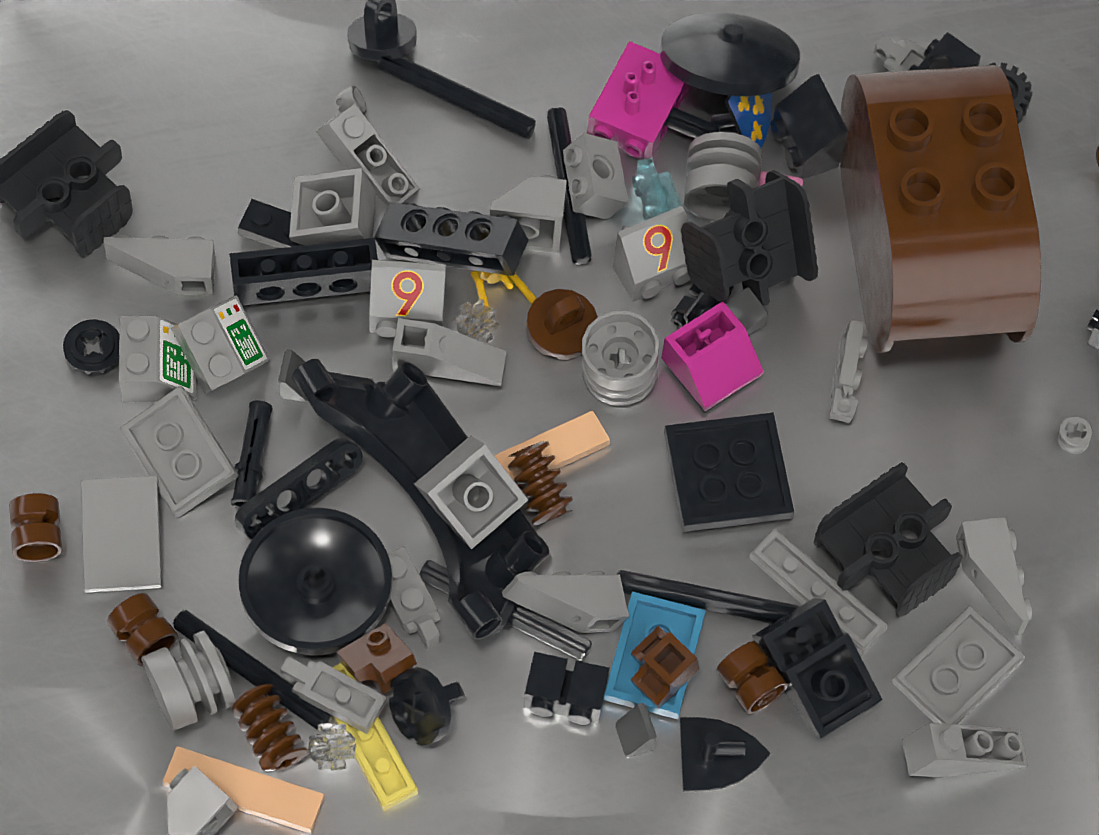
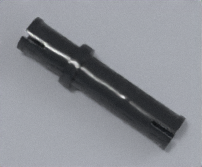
(252, 451)

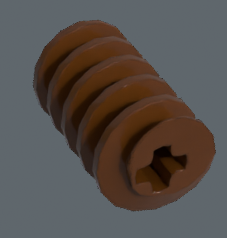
(540, 483)
(266, 731)

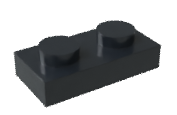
(266, 225)

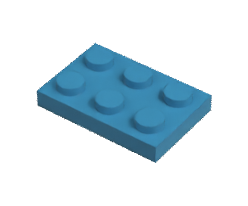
(644, 616)

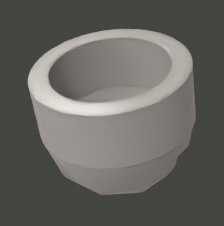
(349, 97)

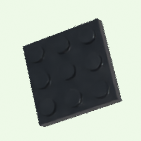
(728, 472)

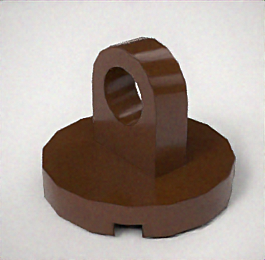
(559, 323)

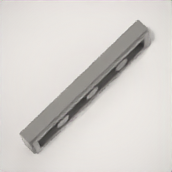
(807, 581)

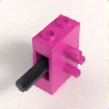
(642, 104)

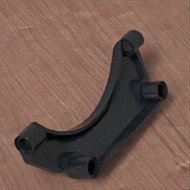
(409, 434)

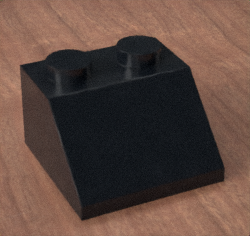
(810, 129)

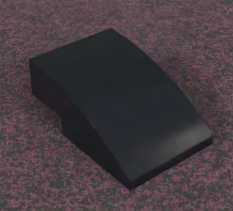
(819, 665)

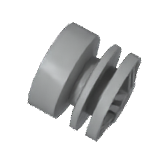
(713, 163)
(615, 340)
(188, 680)

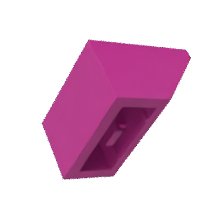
(712, 356)

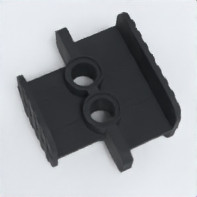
(48, 168)
(756, 243)
(874, 522)

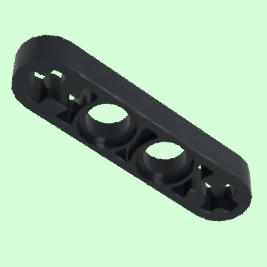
(297, 483)

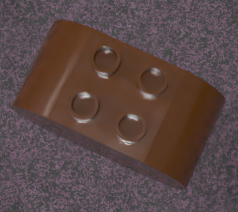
(939, 205)

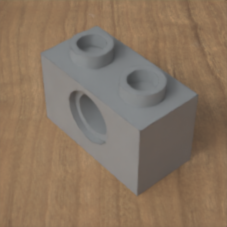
(595, 176)

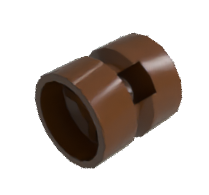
(35, 527)
(138, 624)
(749, 674)

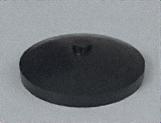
(729, 54)
(315, 581)

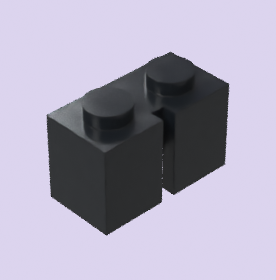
(565, 692)

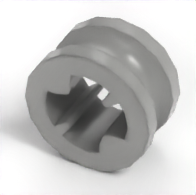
(1077, 444)

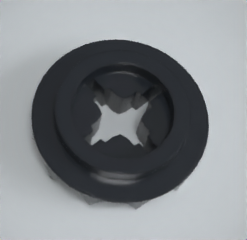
(91, 332)

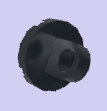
(381, 32)
(422, 705)

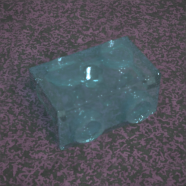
(654, 189)

